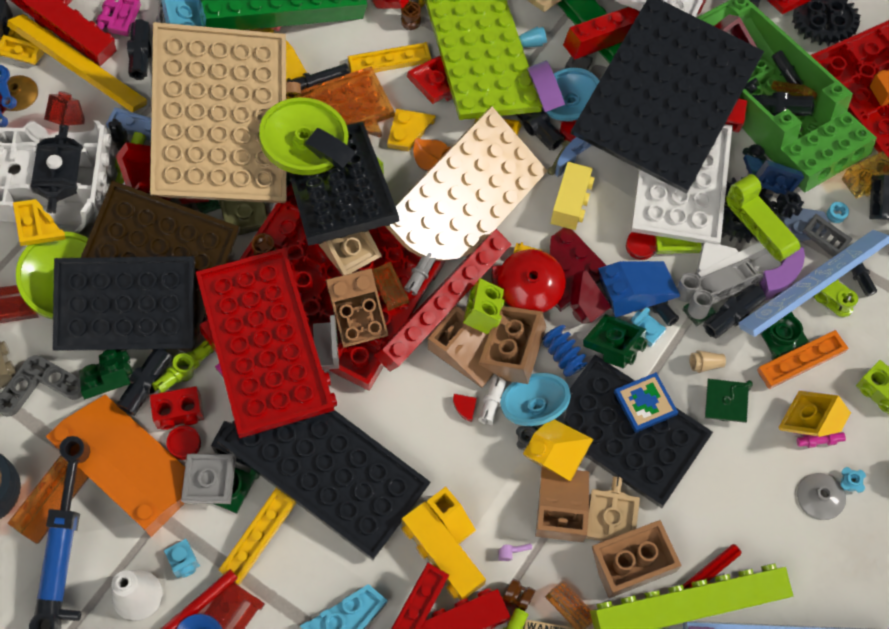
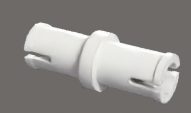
(492, 401)

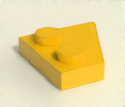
(408, 127)
(35, 224)

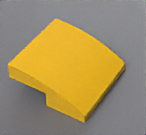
(20, 49)

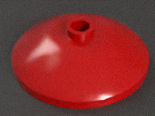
(528, 293)

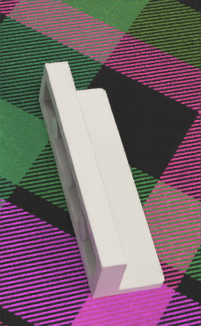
(760, 257)

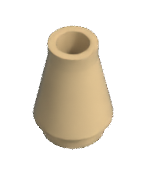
(705, 361)

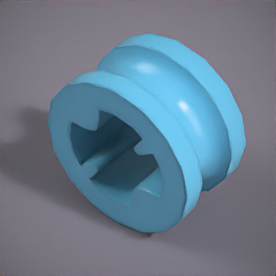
(837, 218)

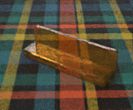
(32, 515)

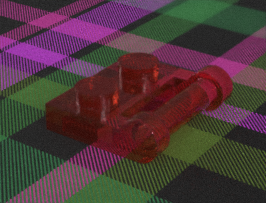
(14, 307)
(228, 604)

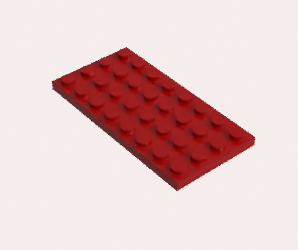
(263, 343)

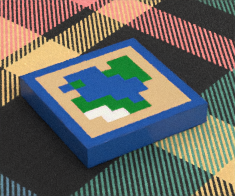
(645, 402)

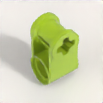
(836, 296)

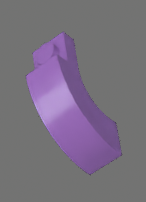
(546, 86)
(783, 276)

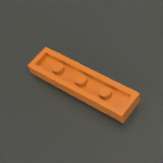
(802, 359)

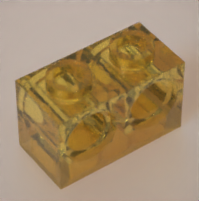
(863, 171)

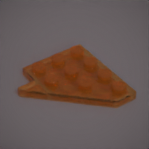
(355, 98)

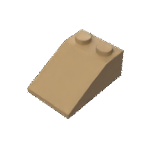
(351, 251)

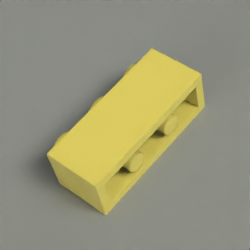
(572, 196)

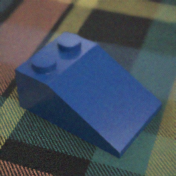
(636, 285)

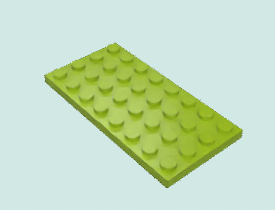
(482, 57)

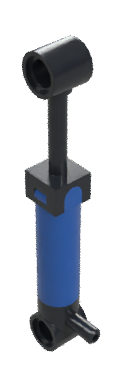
(58, 546)

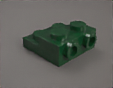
(616, 340)
(108, 375)

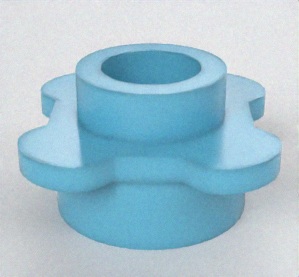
(846, 482)

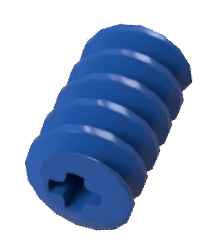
(563, 351)

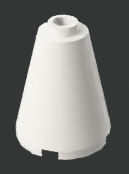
(136, 594)

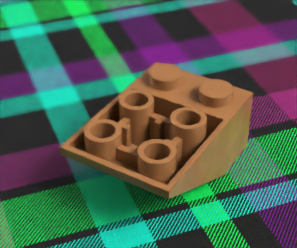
(356, 307)
(460, 346)
(563, 506)

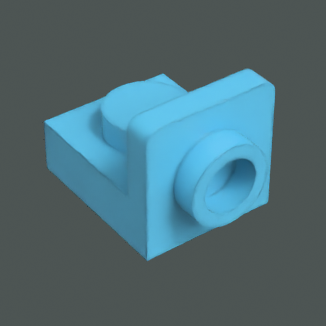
(654, 329)
(182, 559)

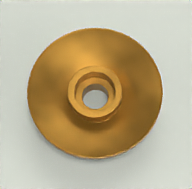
(25, 92)

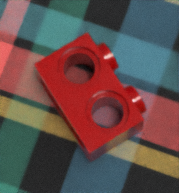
(176, 401)

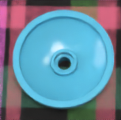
(576, 87)
(535, 402)

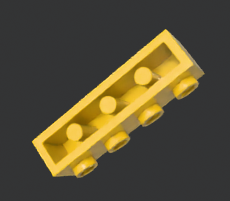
(442, 551)

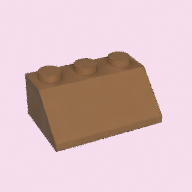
(514, 344)
(635, 559)

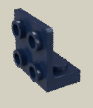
(773, 175)

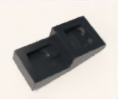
(330, 147)

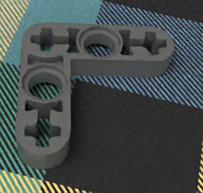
(33, 378)

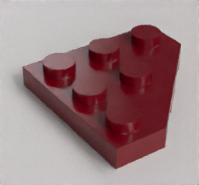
(573, 257)

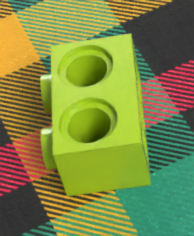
(484, 306)
(880, 392)

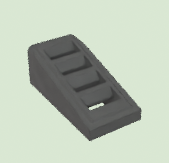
(821, 241)

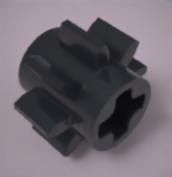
(789, 204)

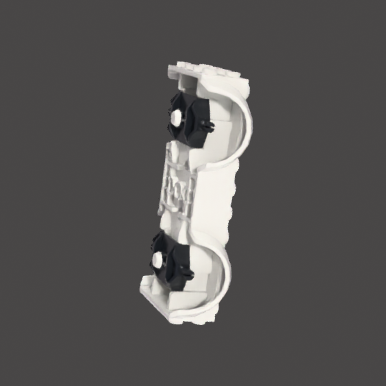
(59, 169)

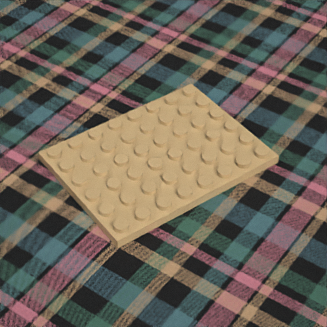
(209, 110)

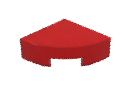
(464, 406)

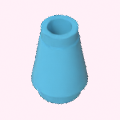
(533, 37)

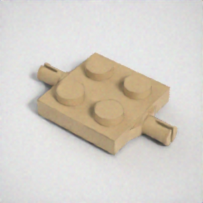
(611, 512)

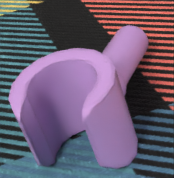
(506, 551)

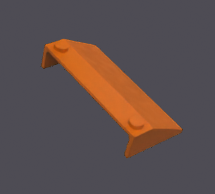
(125, 462)

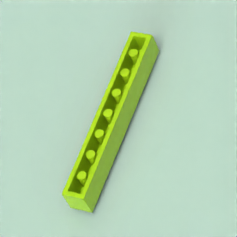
(695, 602)

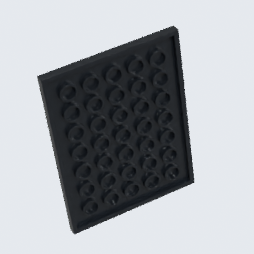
(667, 93)

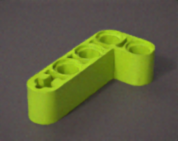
(760, 219)

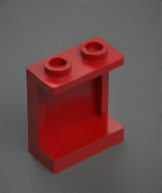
(135, 166)

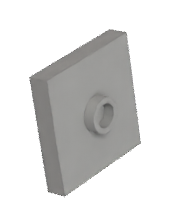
(208, 478)

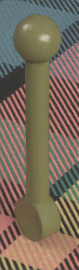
(551, 170)

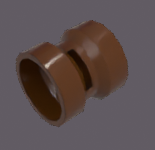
(411, 16)
(262, 243)
(513, 593)

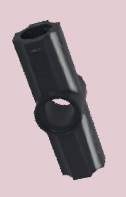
(139, 49)
(781, 101)
(539, 125)
(734, 311)
(142, 380)

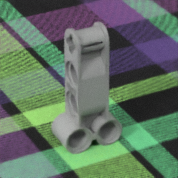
(716, 286)

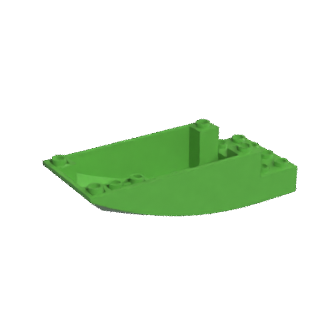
(829, 137)

